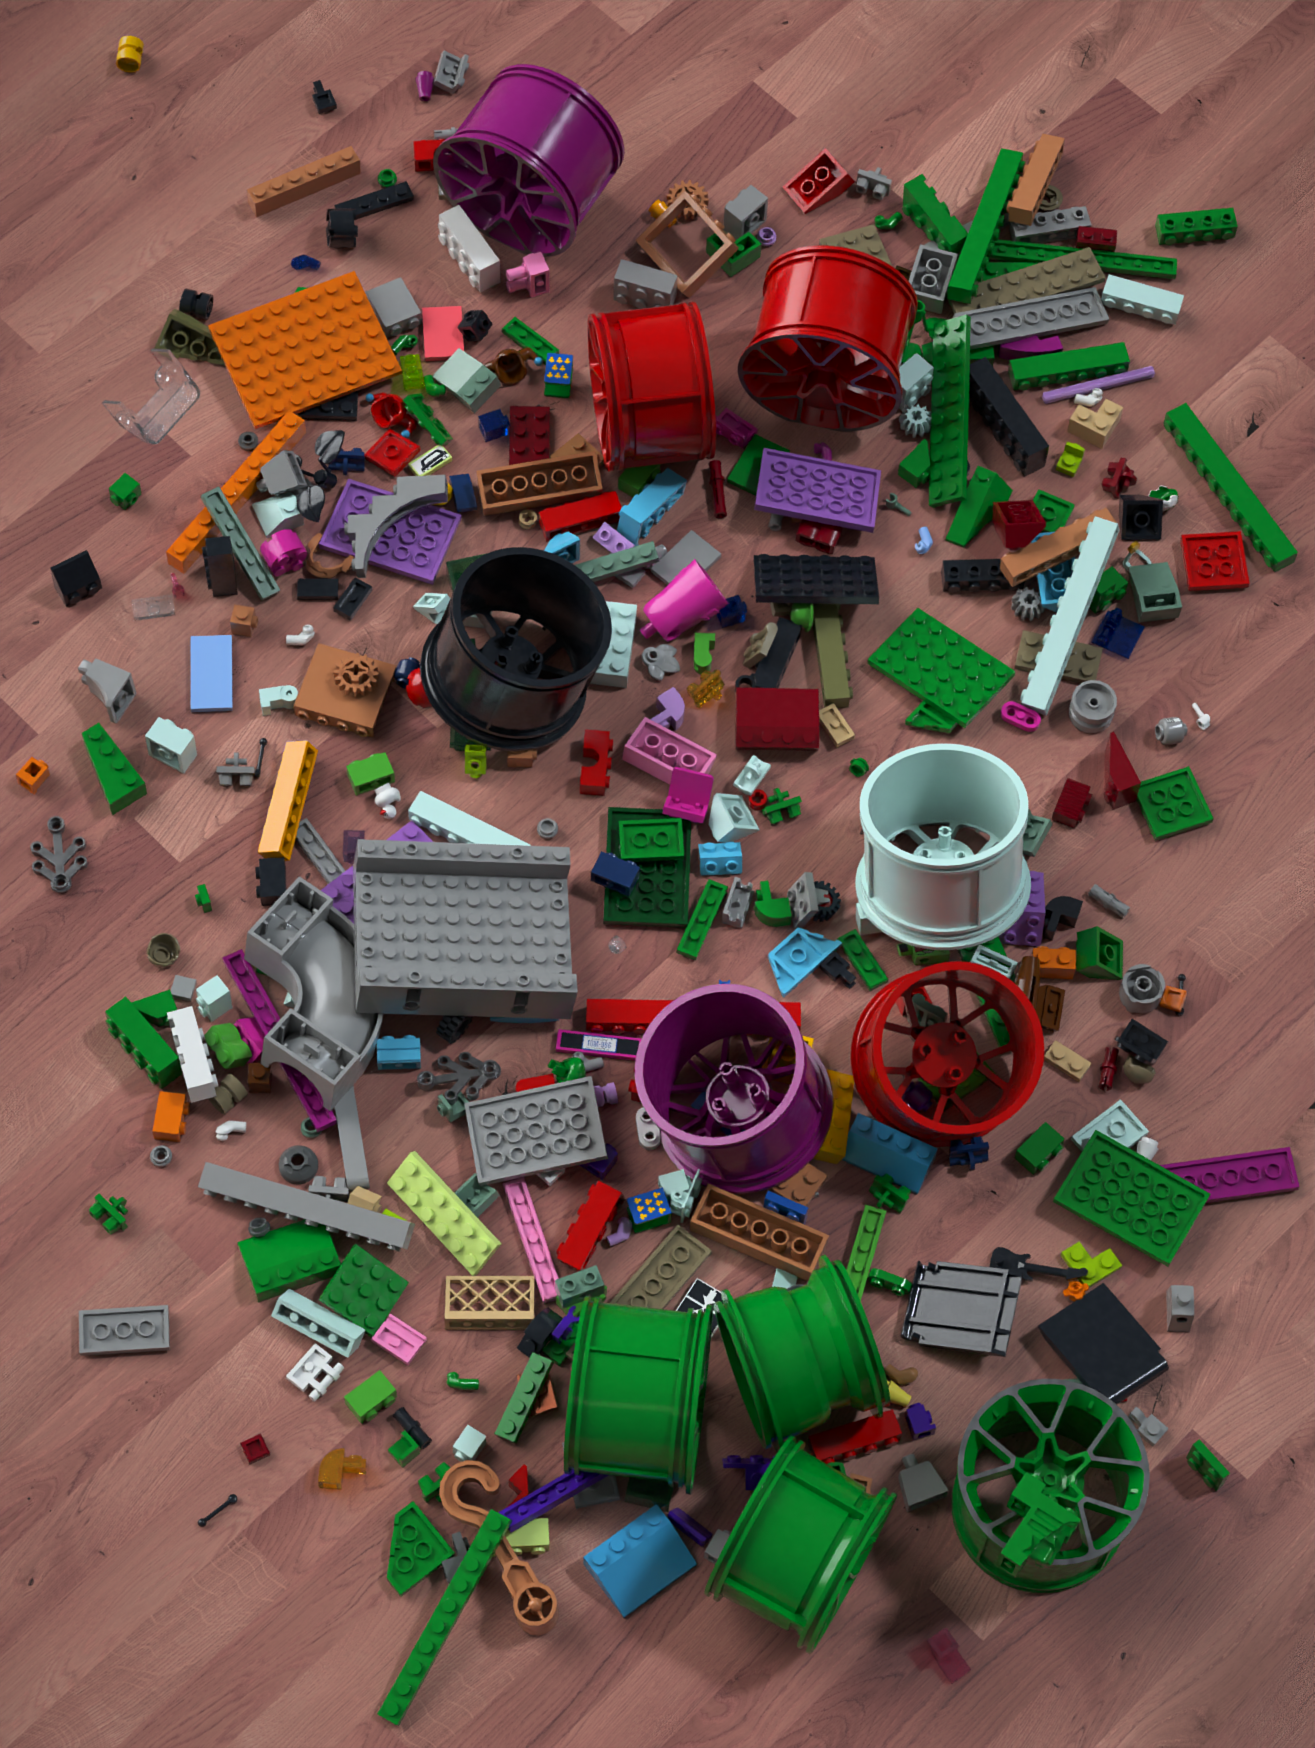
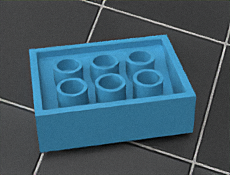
(639, 1561)

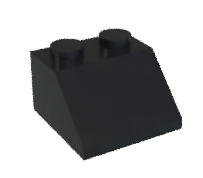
(76, 578)

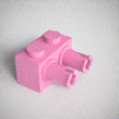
(531, 276)

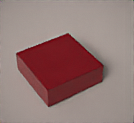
(255, 1449)

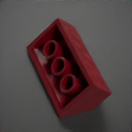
(1017, 522)

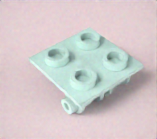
(682, 1202)

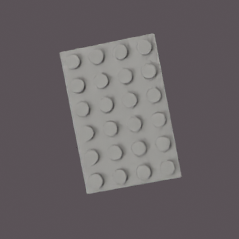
(535, 1131)

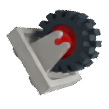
(812, 900)

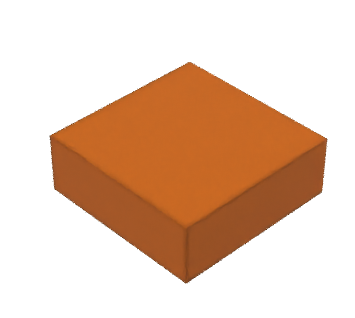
(1173, 998)

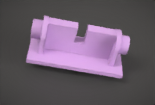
(612, 539)

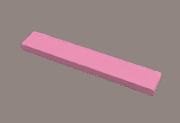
(532, 1238)

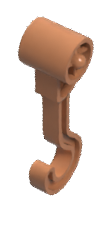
(533, 1601)

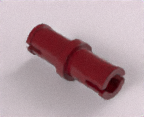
(1108, 1068)

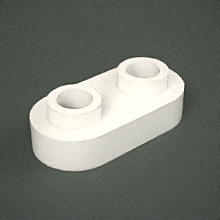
(647, 1127)

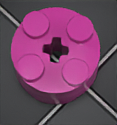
(284, 552)

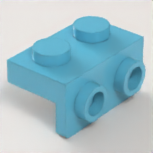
(720, 858)

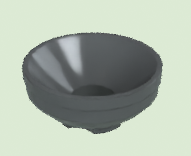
(302, 1173)

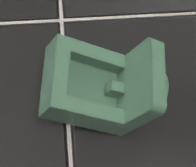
(452, 1111)

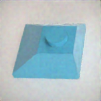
(566, 546)

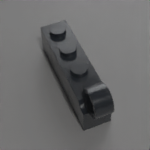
(774, 665)

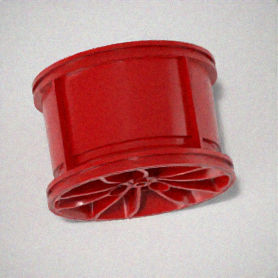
(652, 386)

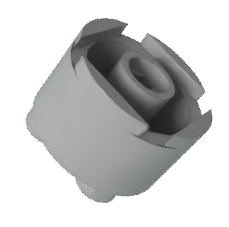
(1141, 989)

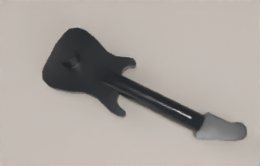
(1006, 1259)

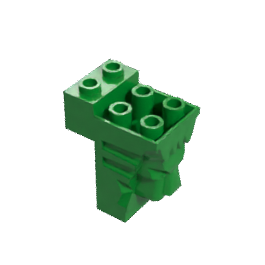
(1041, 1531)

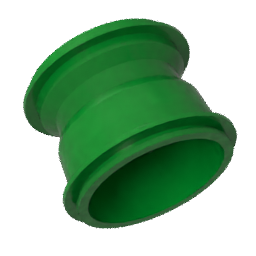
(802, 1353)

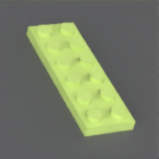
(444, 1213)

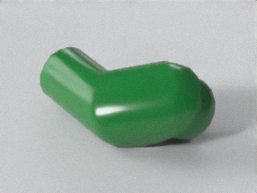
(882, 223)
(404, 341)
(433, 389)
(464, 1384)

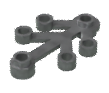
(59, 858)
(461, 1075)

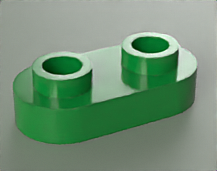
(897, 1285)

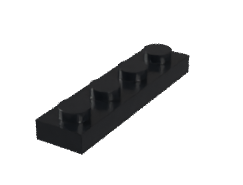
(379, 200)

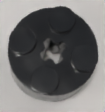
(341, 228)

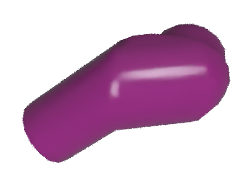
(824, 450)

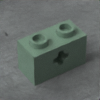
(576, 1286)

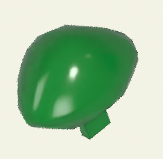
(568, 1069)

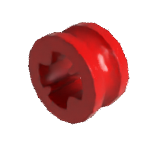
(758, 806)

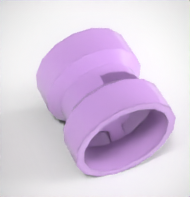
(609, 1093)

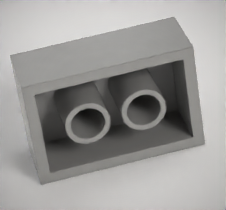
(932, 276)
(644, 286)

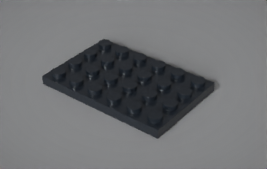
(815, 579)

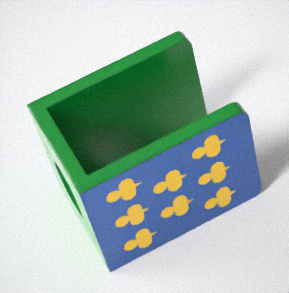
(558, 375)
(649, 1210)

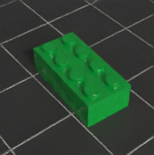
(143, 1043)

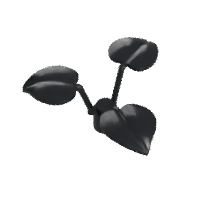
(312, 501)

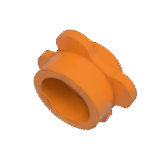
(1075, 1290)

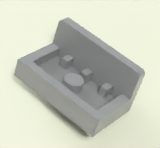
(451, 72)

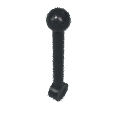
(263, 742)
(1181, 978)
(232, 1499)

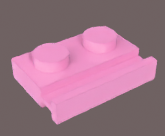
(399, 1339)

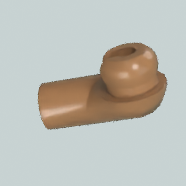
(903, 1376)

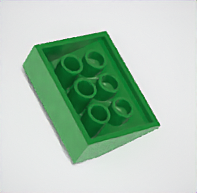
(289, 1259)

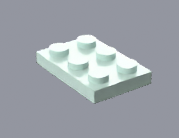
(1116, 1123)

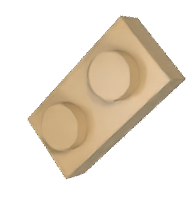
(835, 725)
(1067, 1061)

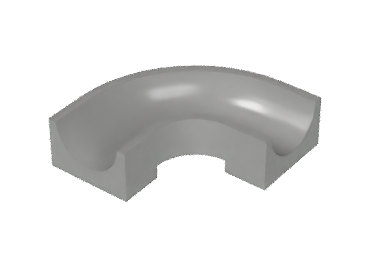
(312, 955)

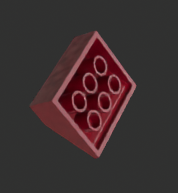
(777, 719)

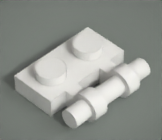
(310, 1367)

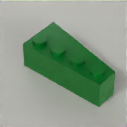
(932, 216)
(114, 772)

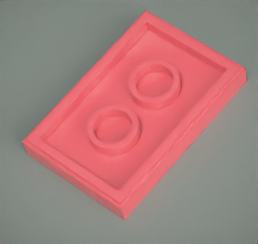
(441, 332)

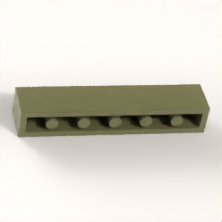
(831, 656)

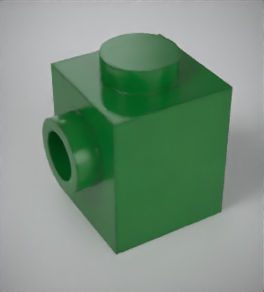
(125, 491)

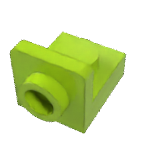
(1070, 459)

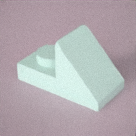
(432, 606)

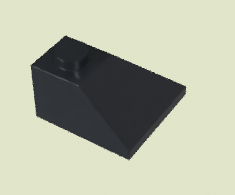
(1140, 517)

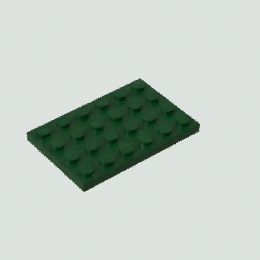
(662, 887)

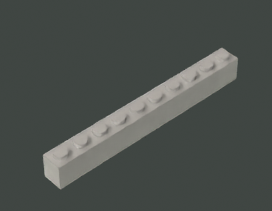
(306, 1205)

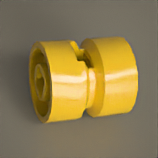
(129, 54)

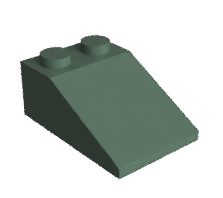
(467, 380)

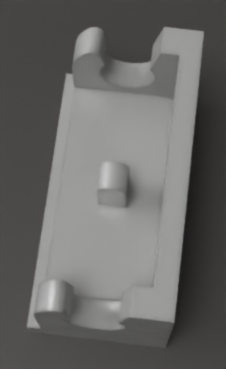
(737, 903)

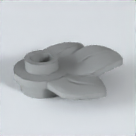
(662, 662)

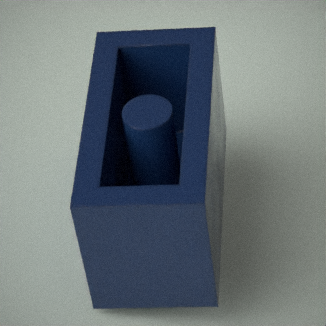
(615, 873)

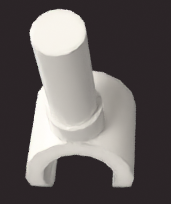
(1204, 719)

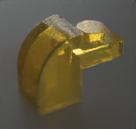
(335, 1465)

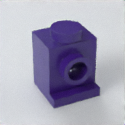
(919, 1421)

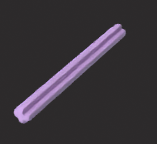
(1101, 383)

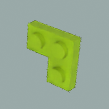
(1098, 1267)

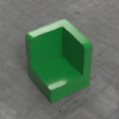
(404, 1449)

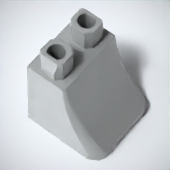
(110, 685)

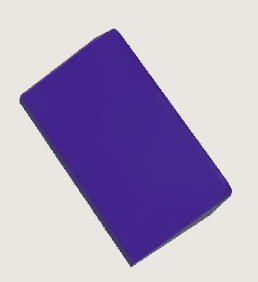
(689, 1526)

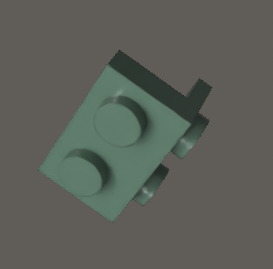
(1035, 833)
(476, 1197)

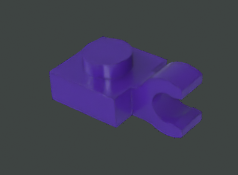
(564, 1328)

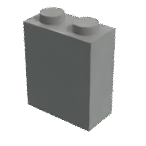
(394, 307)

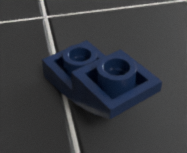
(463, 493)

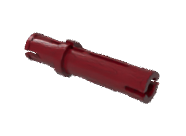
(716, 481)

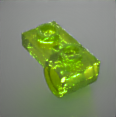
(412, 372)

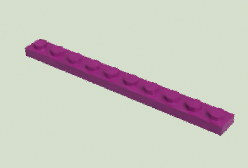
(267, 1018)

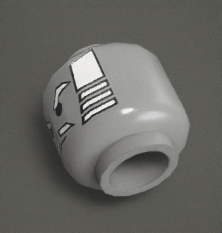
(1170, 730)

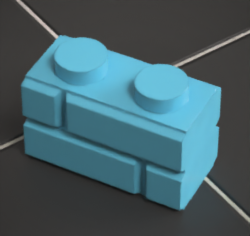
(398, 1053)

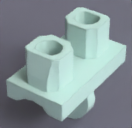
(751, 775)

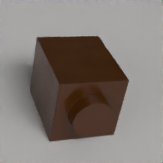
(259, 1078)

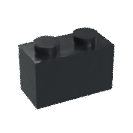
(272, 880)

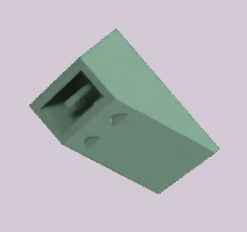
(1154, 592)

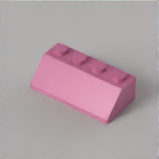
(660, 750)

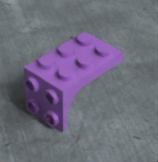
(1030, 925)

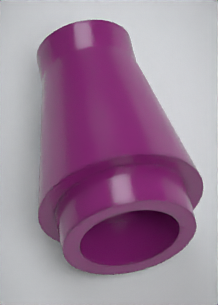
(424, 84)

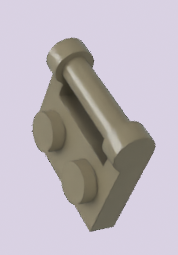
(760, 645)

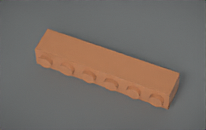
(1035, 179)
(303, 181)
(1048, 550)

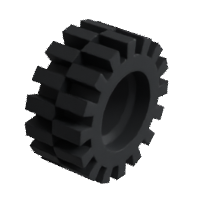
(453, 1027)

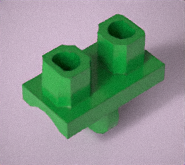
(791, 805)
(888, 1194)
(116, 1220)
(431, 1489)

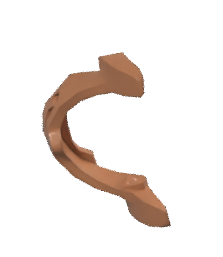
(316, 568)

